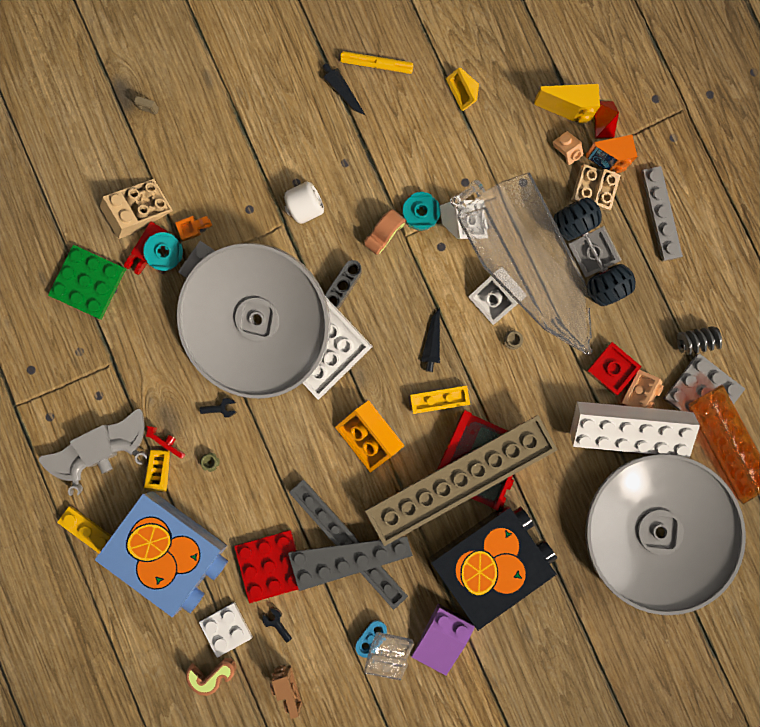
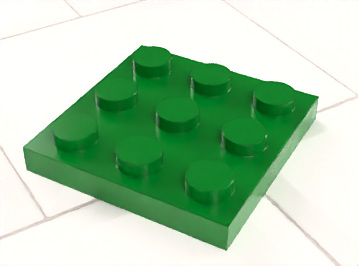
(87, 282)

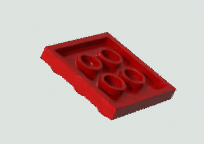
(267, 566)

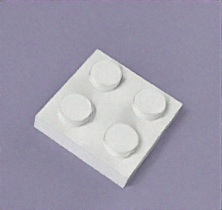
(225, 629)

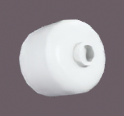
(303, 203)

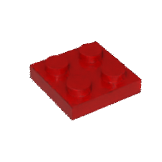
(614, 368)

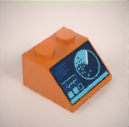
(613, 153)

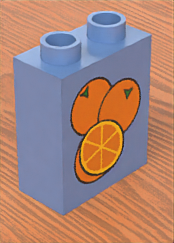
(163, 554)

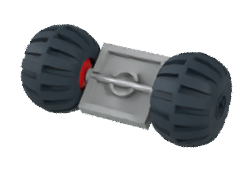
(595, 252)

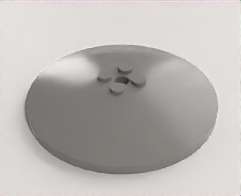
(220, 329)
(700, 540)

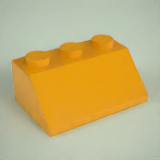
(369, 436)

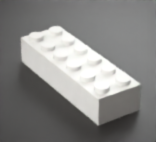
(634, 429)

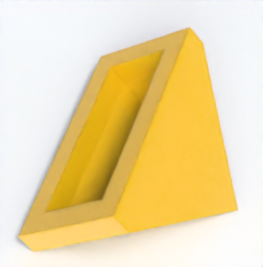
(463, 88)

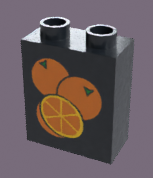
(494, 565)

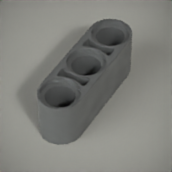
(344, 276)

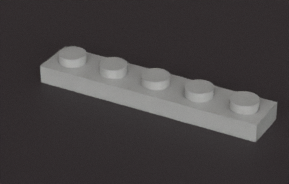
(661, 213)

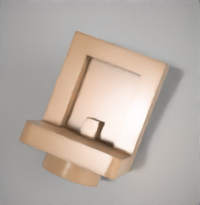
(569, 147)

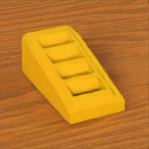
(164, 471)

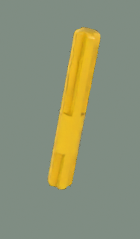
(376, 62)

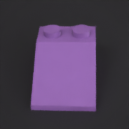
(443, 639)

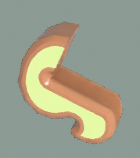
(384, 231)
(209, 684)

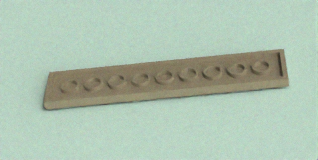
(461, 480)

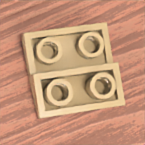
(597, 185)

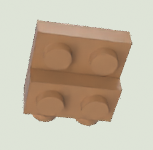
(285, 687)

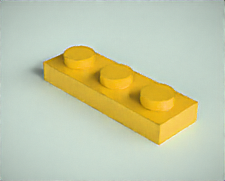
(440, 399)
(84, 529)

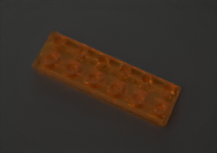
(729, 442)

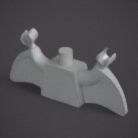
(96, 449)

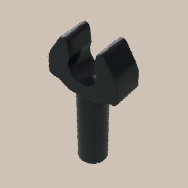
(219, 408)
(277, 624)

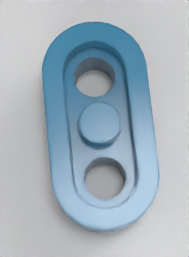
(368, 636)

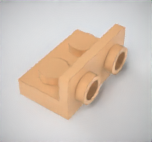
(643, 390)

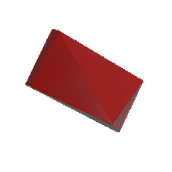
(606, 120)

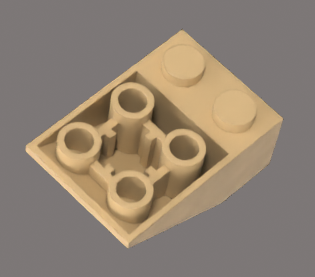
(134, 208)

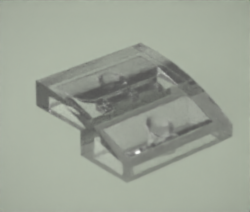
(388, 656)

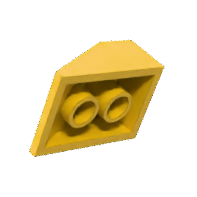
(570, 101)

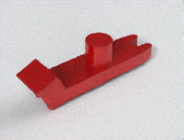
(168, 443)

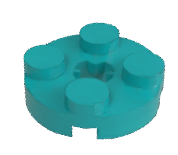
(429, 203)
(154, 259)

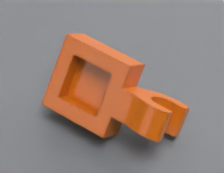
(189, 227)

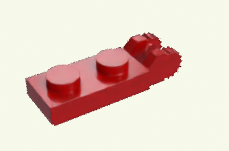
(137, 251)

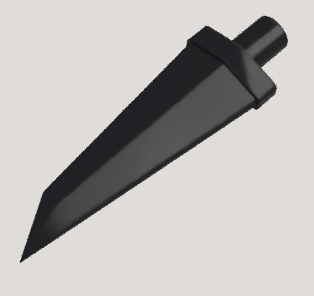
(339, 84)
(432, 346)

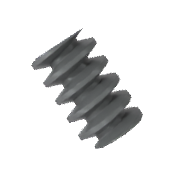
(700, 338)

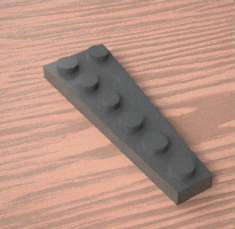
(331, 563)

